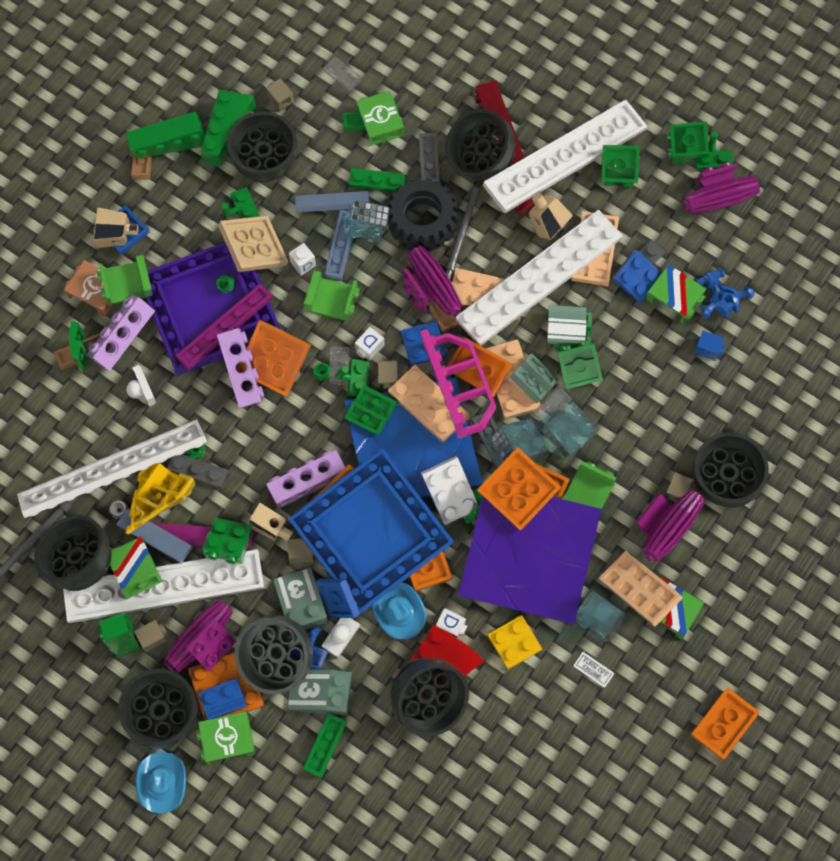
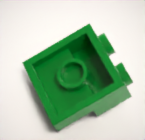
(688, 142)
(620, 165)
(579, 364)
(227, 541)

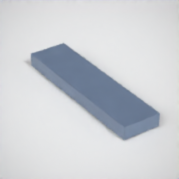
(330, 201)
(339, 250)
(157, 538)

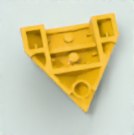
(156, 493)

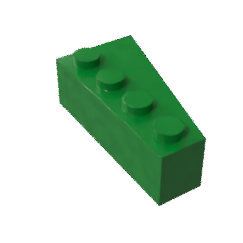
(226, 112)
(167, 136)
(119, 635)

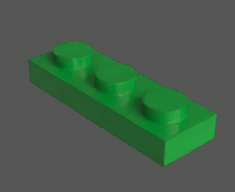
(375, 180)
(325, 745)

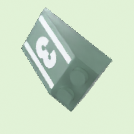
(301, 599)
(322, 693)

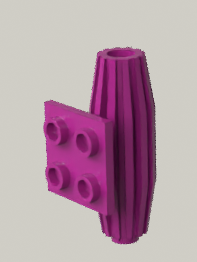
(720, 189)
(430, 283)
(667, 523)
(202, 639)

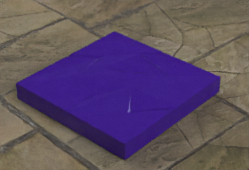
(190, 301)
(532, 568)

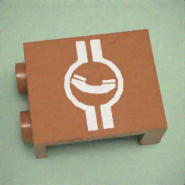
(86, 287)

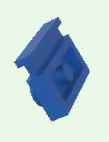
(222, 699)

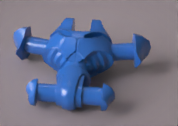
(723, 297)

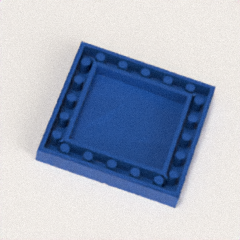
(415, 447)
(371, 529)

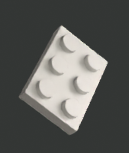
(449, 490)

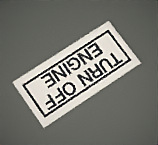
(593, 669)

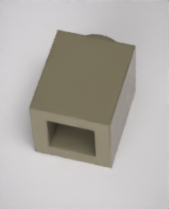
(279, 94)
(387, 374)
(678, 487)
(299, 551)
(151, 635)

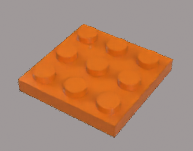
(276, 357)
(519, 489)
(223, 672)

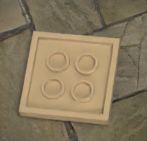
(253, 243)

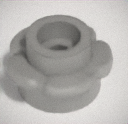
(118, 505)

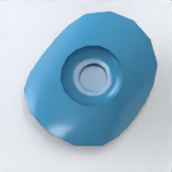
(400, 612)
(160, 782)

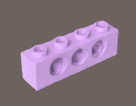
(130, 329)
(226, 342)
(302, 488)

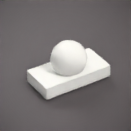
(138, 387)
(340, 636)

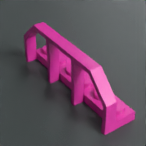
(446, 387)

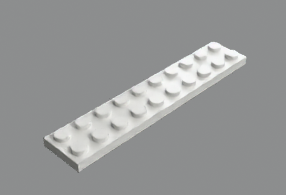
(563, 156)
(538, 278)
(111, 468)
(180, 584)

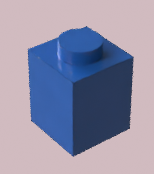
(710, 346)

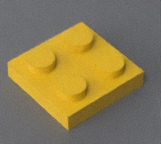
(514, 642)

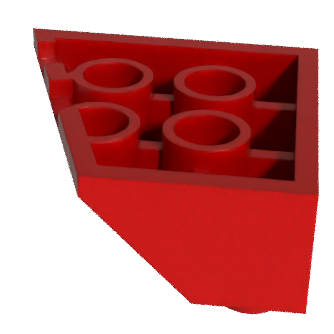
(445, 646)

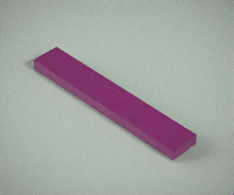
(231, 320)
(191, 534)

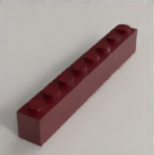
(490, 98)

